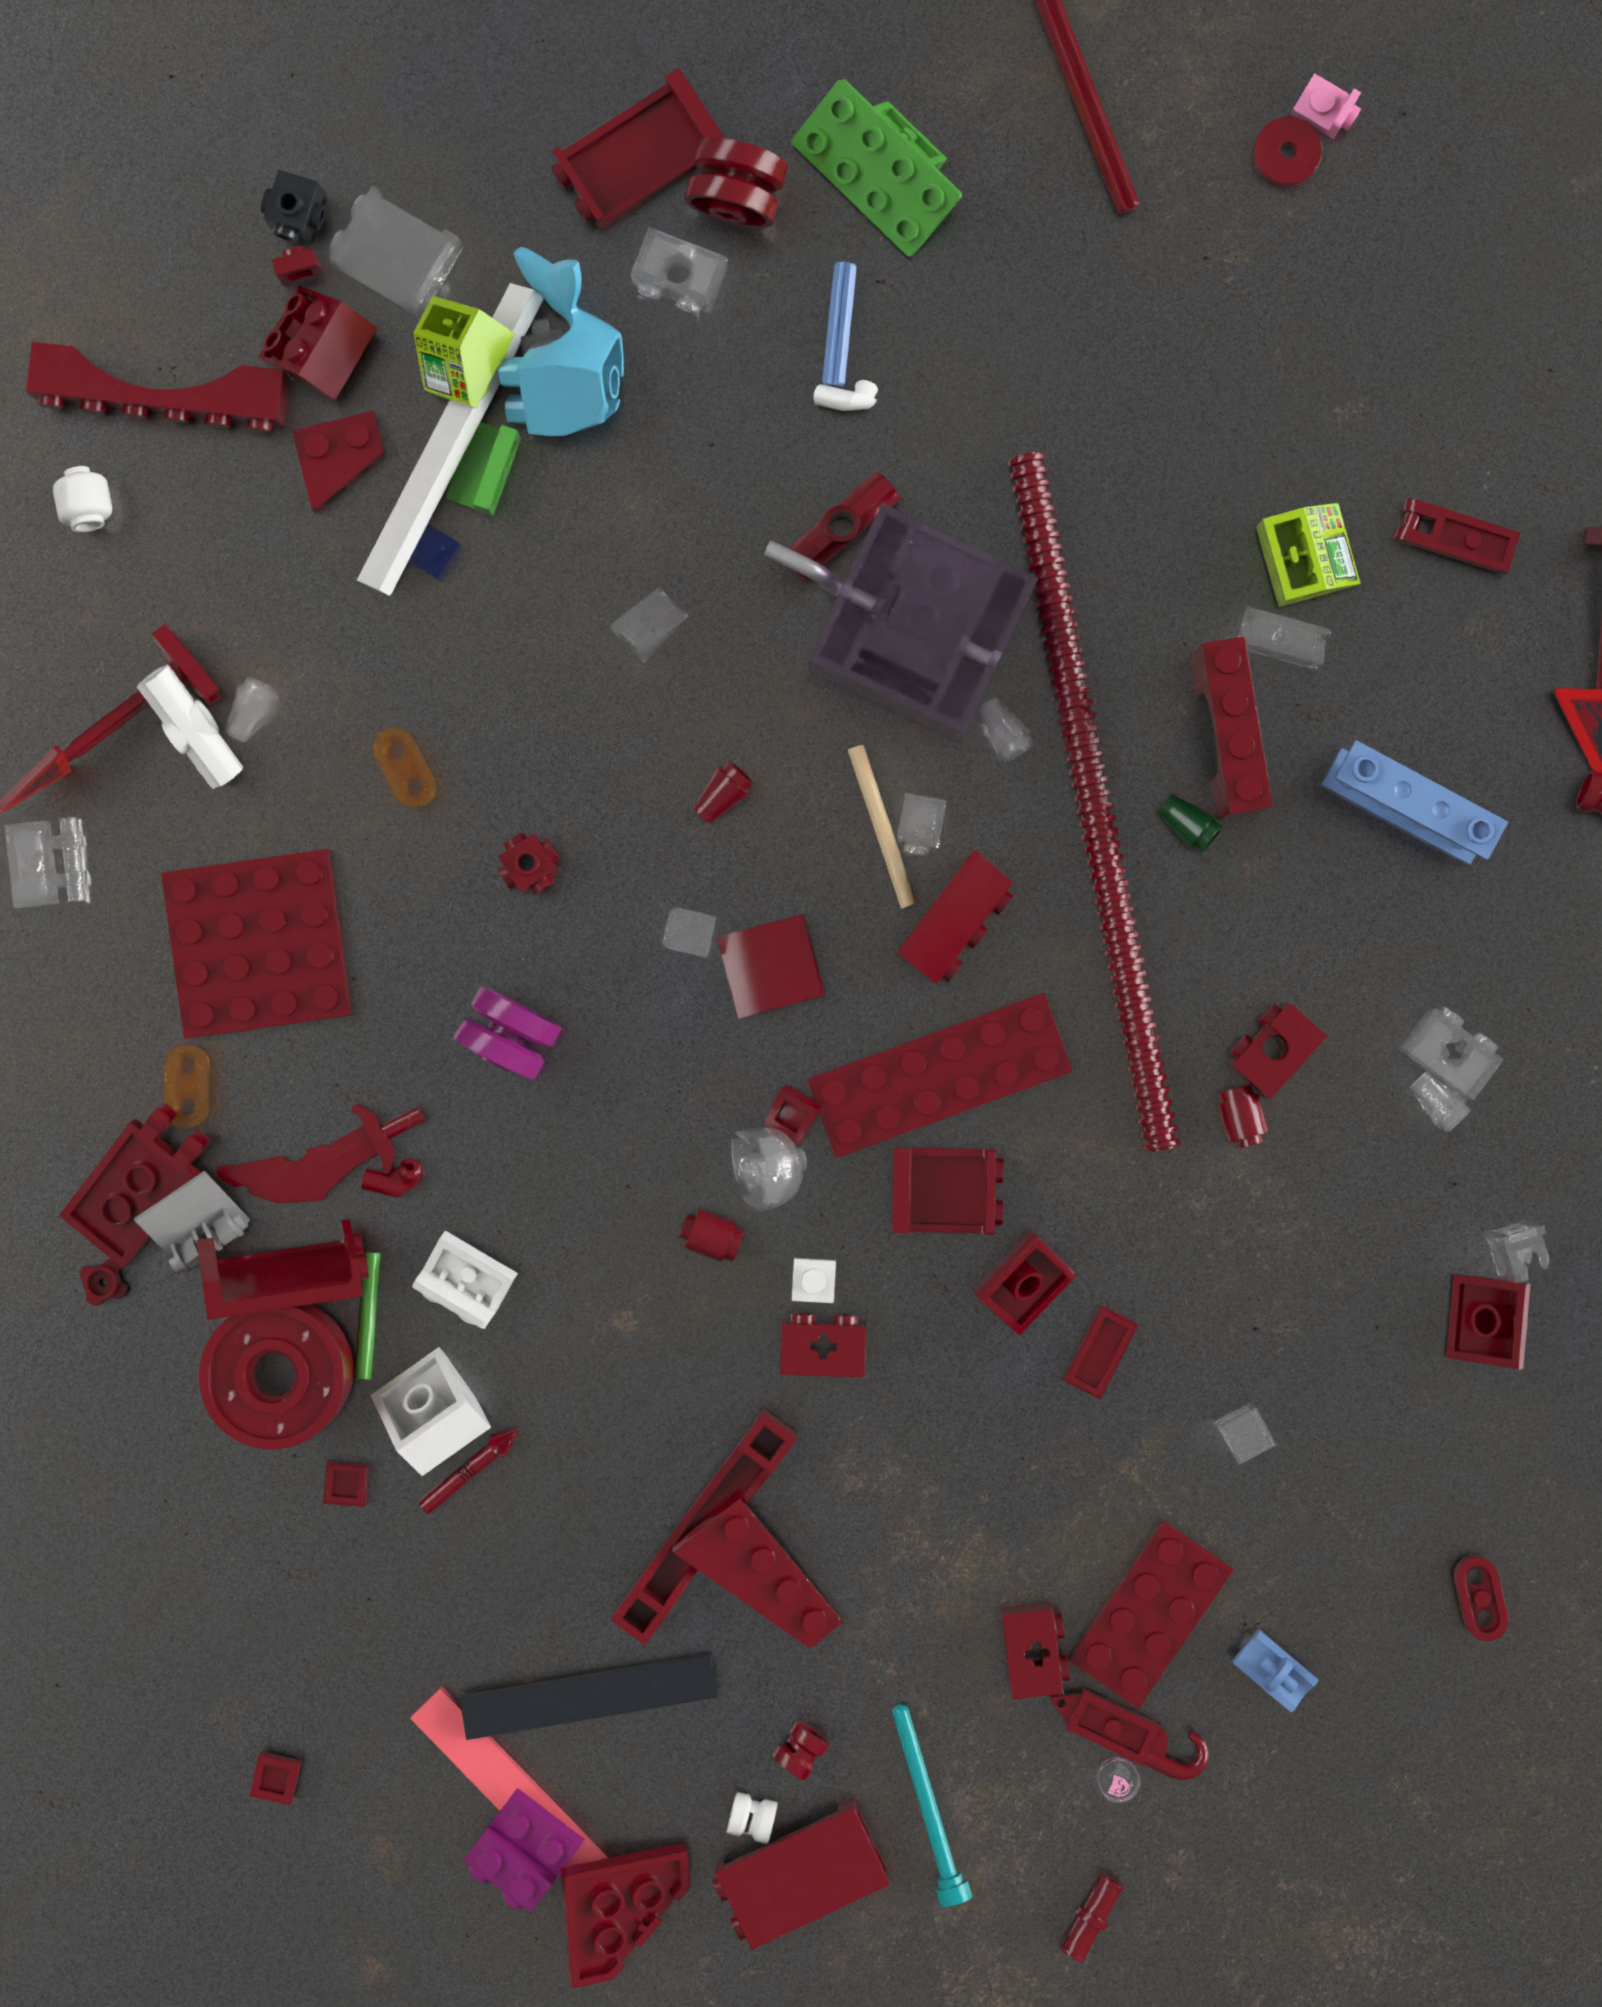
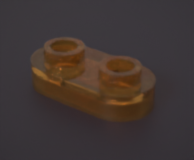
(405, 768)
(183, 1086)

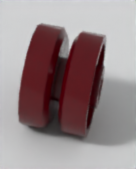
(736, 182)

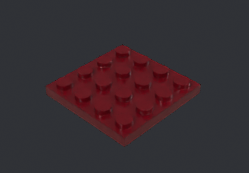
(256, 944)

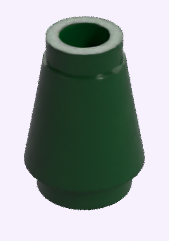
(1190, 823)

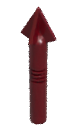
(498, 1445)

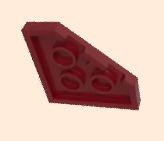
(616, 1906)

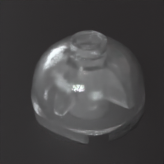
(769, 1167)

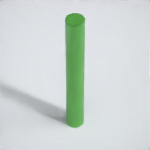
(366, 1319)

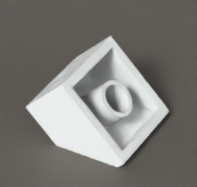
(429, 1412)

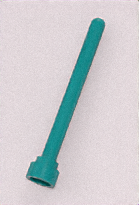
(952, 1886)

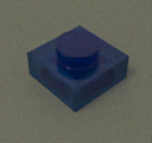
(434, 552)

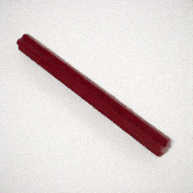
(1088, 105)

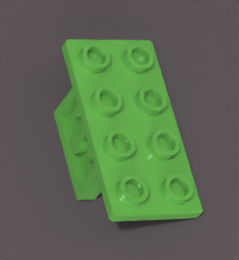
(879, 164)

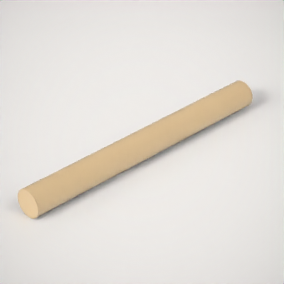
(882, 826)

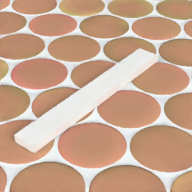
(441, 458)

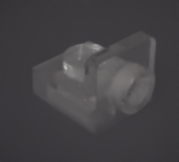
(921, 824)

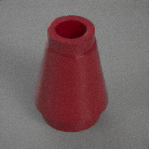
(723, 791)

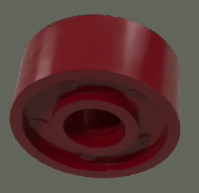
(246, 1402)

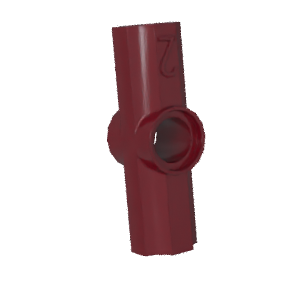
(859, 507)

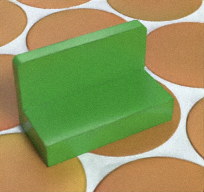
(484, 468)

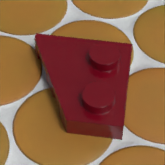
(336, 454)

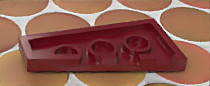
(754, 1567)

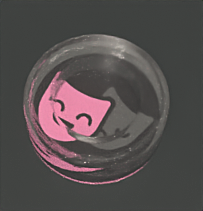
(1118, 1779)

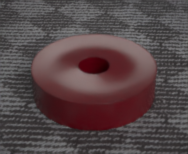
(1287, 171)

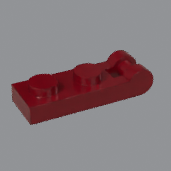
(1458, 536)

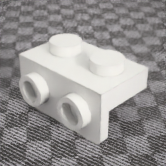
(464, 1280)

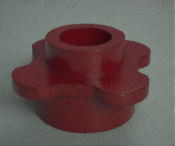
(91, 1282)

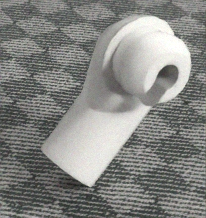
(846, 400)

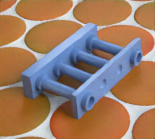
(1413, 803)

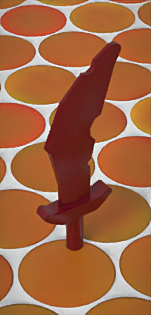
(323, 1165)

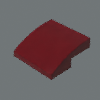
(771, 966)

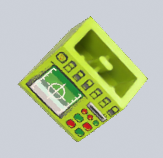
(459, 350)
(1307, 553)

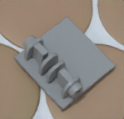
(191, 1214)

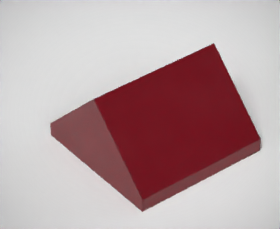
(1024, 1282)
(1488, 1321)

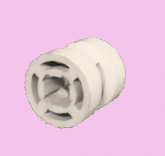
(761, 1821)

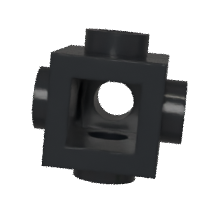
(293, 206)

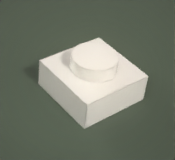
(813, 1280)

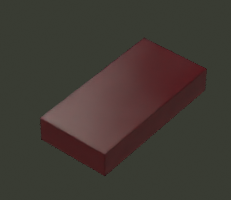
(1100, 1352)

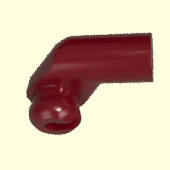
(396, 1182)

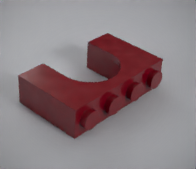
(1225, 679)

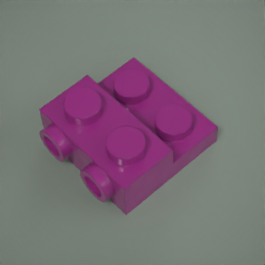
(522, 1851)

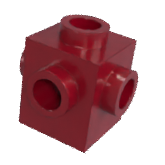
(537, 878)

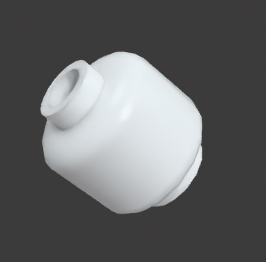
(82, 499)

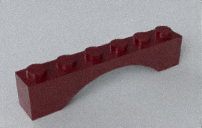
(242, 396)
(668, 1574)

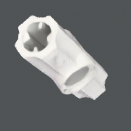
(190, 726)

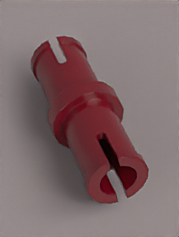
(1091, 1918)

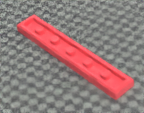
(489, 1765)

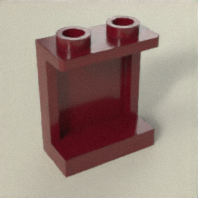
(946, 1190)

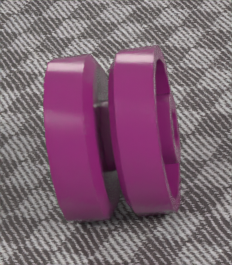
(505, 1036)

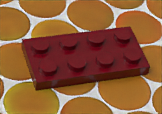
(1150, 1614)

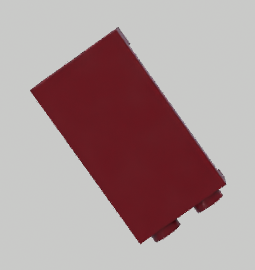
(636, 152)
(282, 1276)
(801, 1876)

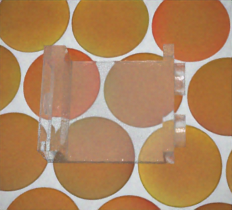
(394, 252)

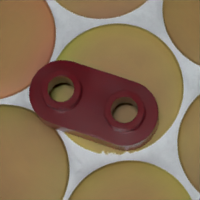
(1481, 1596)

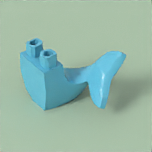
(573, 378)

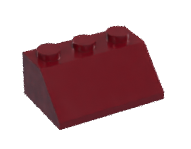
(956, 919)

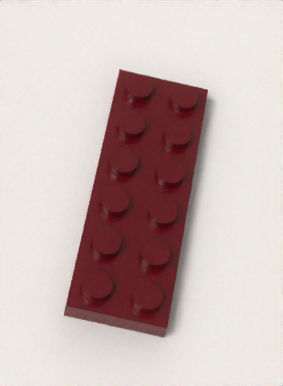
(940, 1075)

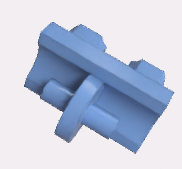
(1275, 1670)

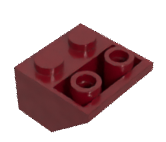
(317, 341)

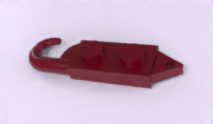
(1126, 1733)

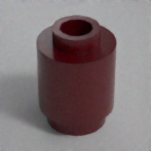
(1242, 1116)
(711, 1236)

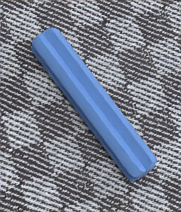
(839, 324)

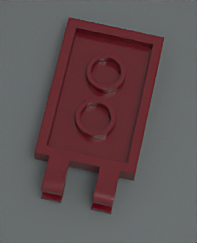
(129, 1181)

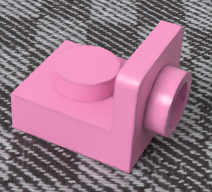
(1327, 107)

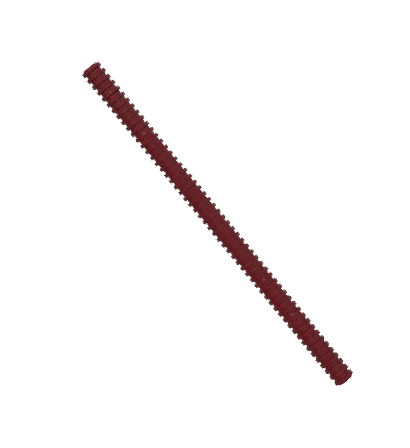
(1093, 801)

